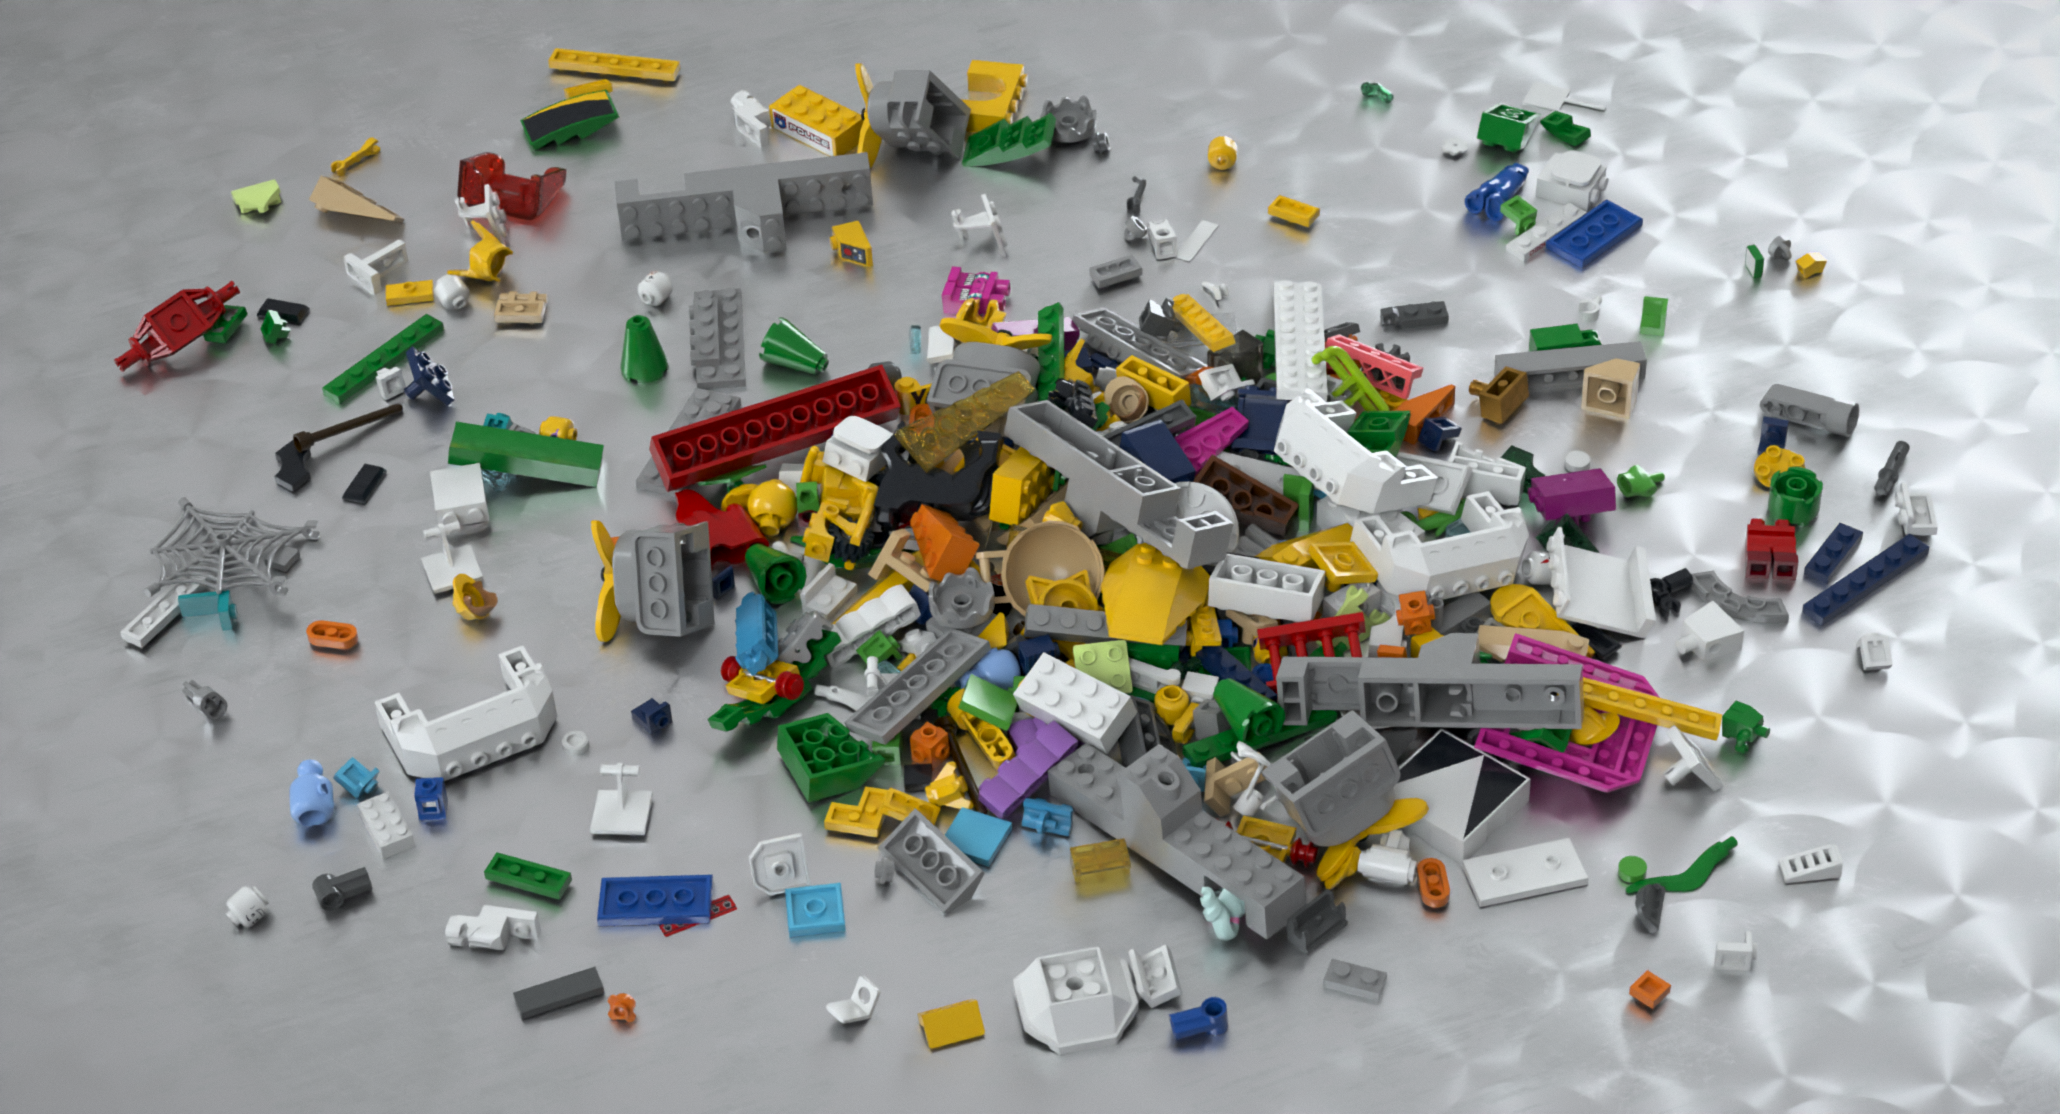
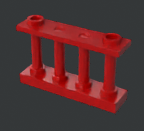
(1308, 631)

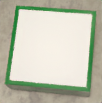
(1754, 261)

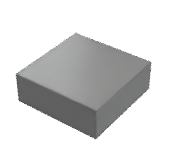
(284, 558)

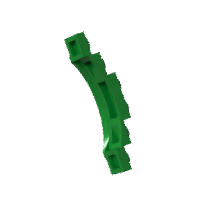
(752, 712)

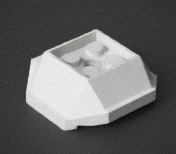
(1076, 999)

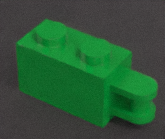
(1562, 337)

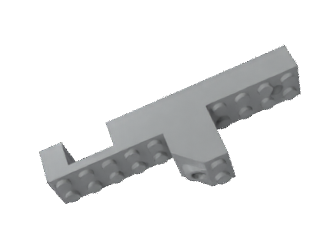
(747, 198)
(1114, 489)
(1434, 690)
(1163, 820)

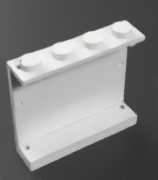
(1601, 588)

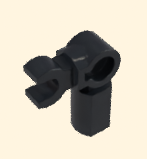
(1667, 585)

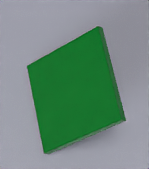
(733, 478)

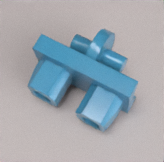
(1047, 817)

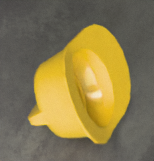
(1595, 727)

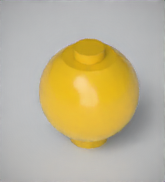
(772, 506)

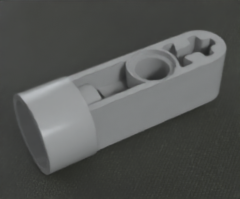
(1811, 409)

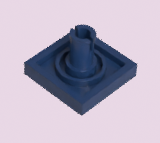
(428, 377)

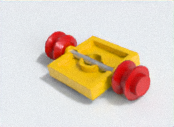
(777, 679)
(1276, 840)

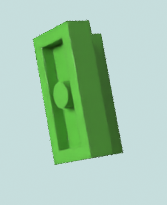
(1302, 492)

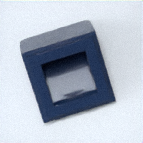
(723, 582)

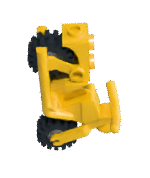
(844, 512)

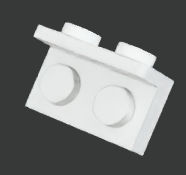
(827, 593)

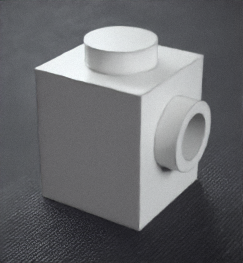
(1199, 686)

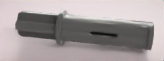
(1889, 474)

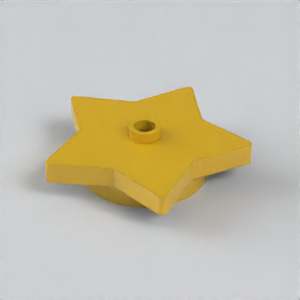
(1067, 593)

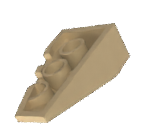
(1498, 639)

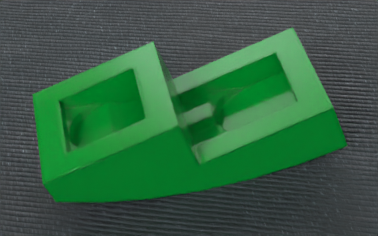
(1562, 127)

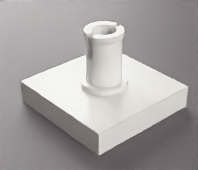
(1691, 760)

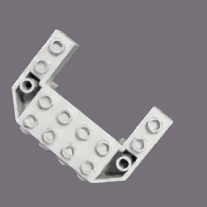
(1318, 447)
(1449, 565)
(477, 732)

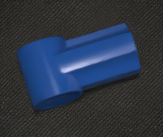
(1208, 1018)

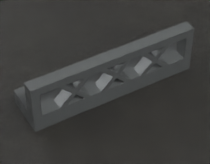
(1174, 416)

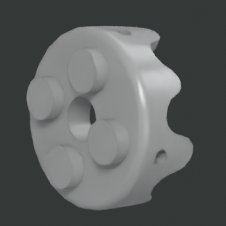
(1077, 113)
(963, 588)
(799, 632)

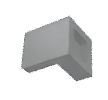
(1209, 719)

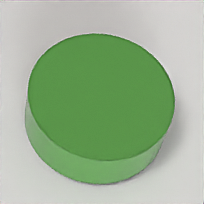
(1632, 869)

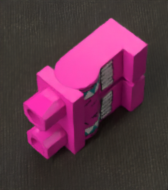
(980, 286)

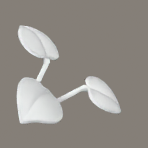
(1251, 799)

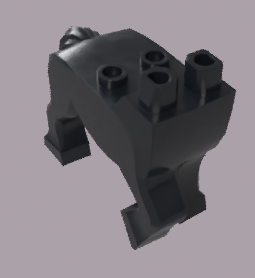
(962, 495)

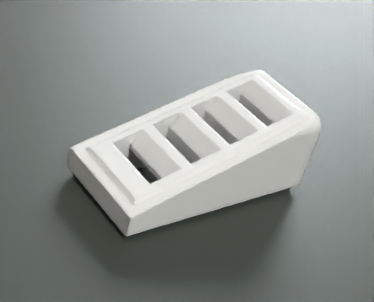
(1826, 856)

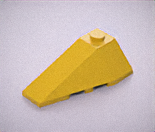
(1295, 550)

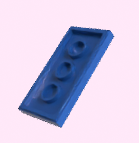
(1594, 233)
(655, 900)

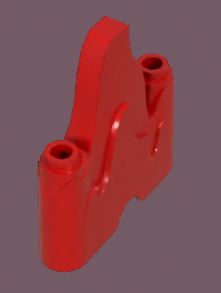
(729, 531)

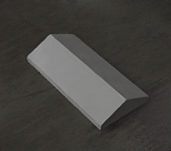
(932, 862)

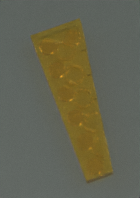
(950, 428)

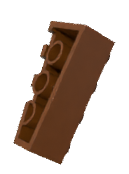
(1249, 498)

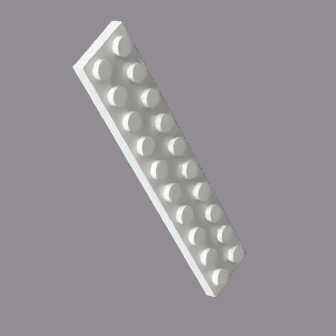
(1298, 338)

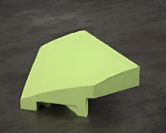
(257, 196)

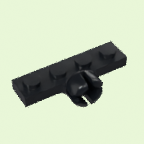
(1077, 398)

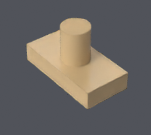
(1250, 623)

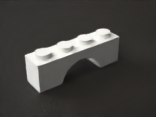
(1388, 632)

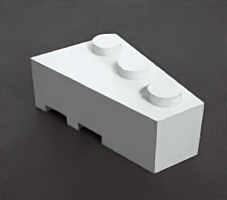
(1497, 476)

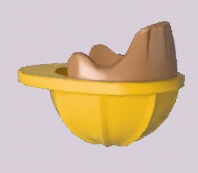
(471, 598)

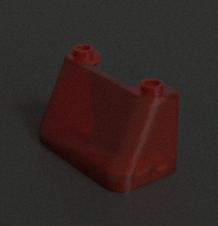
(517, 195)

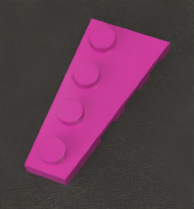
(1211, 436)

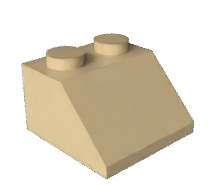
(1611, 388)

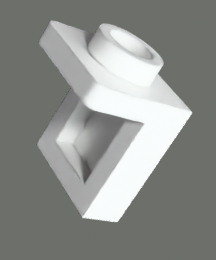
(917, 641)

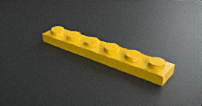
(614, 64)
(1202, 323)
(1651, 709)

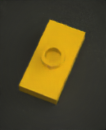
(1294, 211)
(409, 292)
(900, 805)

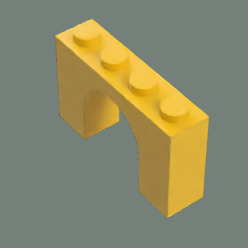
(995, 78)

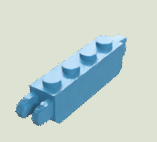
(756, 633)

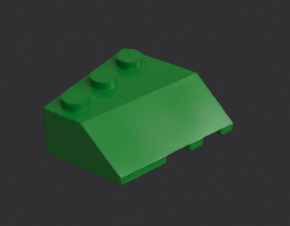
(825, 756)

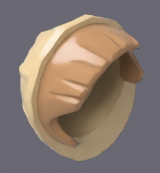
(1126, 399)

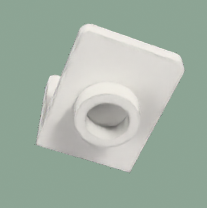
(855, 1008)

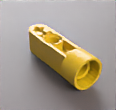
(986, 735)

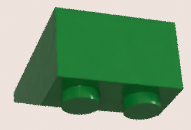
(1507, 126)

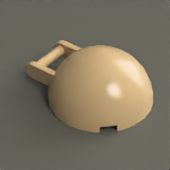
(1045, 551)

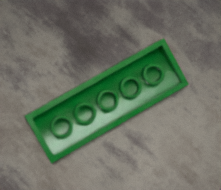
(526, 454)

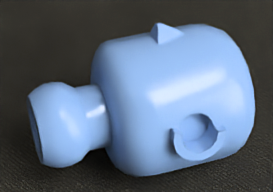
(994, 667)
(311, 795)

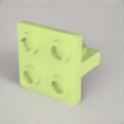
(1106, 663)

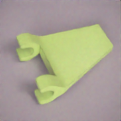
(1353, 599)

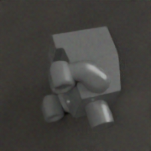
(1159, 319)

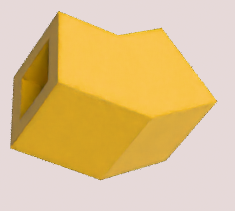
(1811, 264)

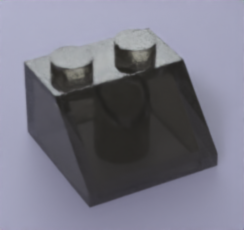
(1244, 355)

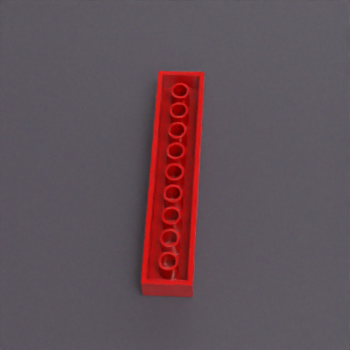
(771, 428)

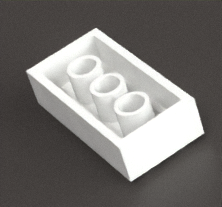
(386, 825)

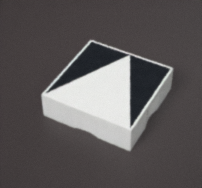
(1465, 794)

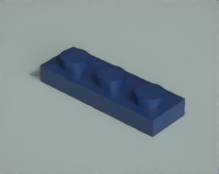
(1833, 553)

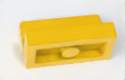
(952, 1023)

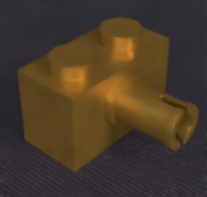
(1502, 394)

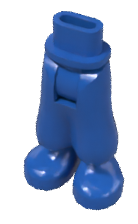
(1497, 191)

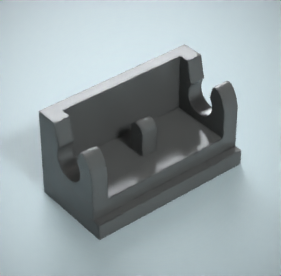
(1316, 922)

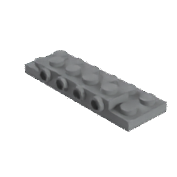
(1122, 338)
(717, 339)
(699, 407)
(917, 686)

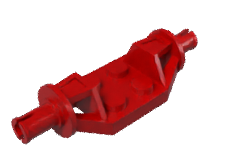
(176, 324)

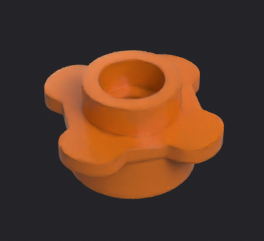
(622, 1001)

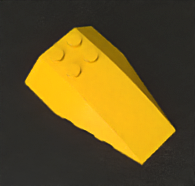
(1150, 595)

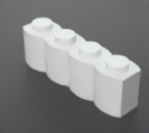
(887, 613)

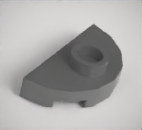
(1649, 905)

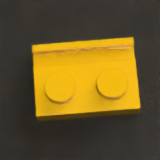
(588, 88)

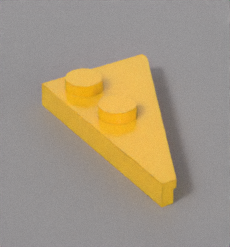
(1534, 612)

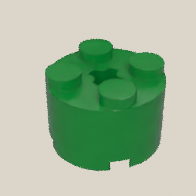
(1795, 496)

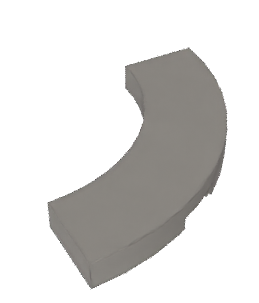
(1752, 609)

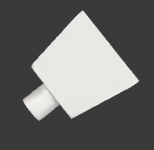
(1710, 633)

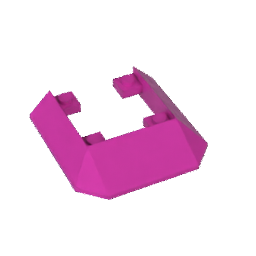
(1605, 766)

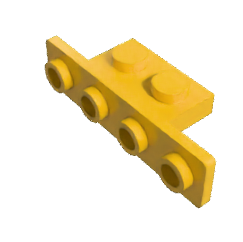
(1202, 629)

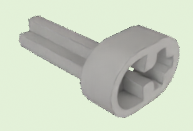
(206, 699)

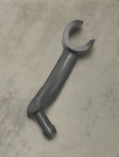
(1134, 202)

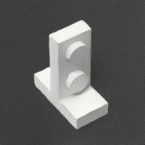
(369, 270)

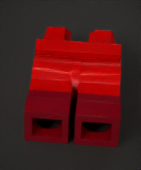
(1770, 546)

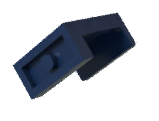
(1264, 419)

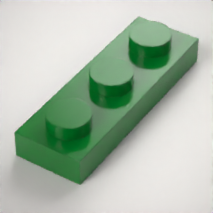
(528, 875)

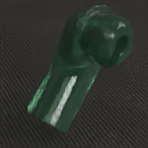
(1376, 90)
(1191, 665)

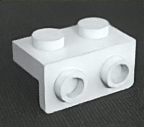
(1222, 382)
(1916, 512)
(1154, 976)

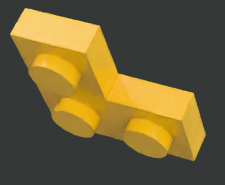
(859, 819)

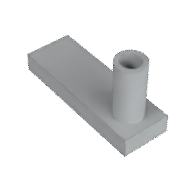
(1449, 618)

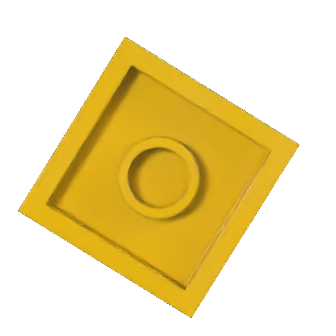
(1342, 564)

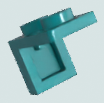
(208, 604)

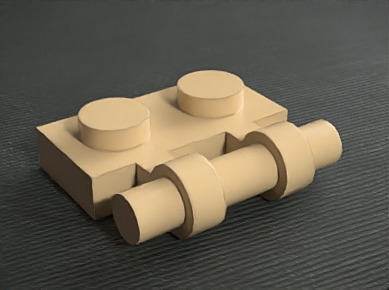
(520, 307)

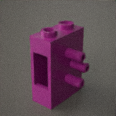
(1573, 493)

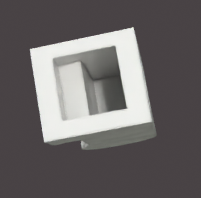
(1162, 239)

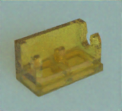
(1099, 858)

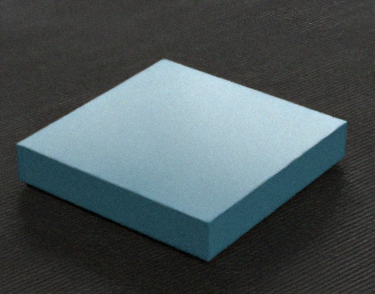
(978, 835)
(815, 910)

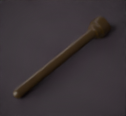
(304, 440)
(948, 724)

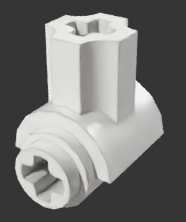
(1389, 860)

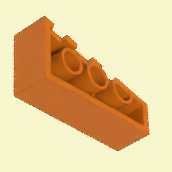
(942, 542)

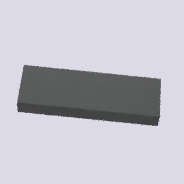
(558, 992)

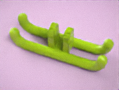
(1356, 383)

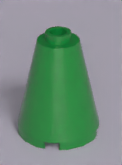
(792, 349)
(642, 352)
(775, 573)
(1248, 712)

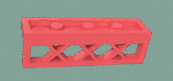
(1380, 360)

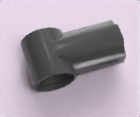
(333, 890)

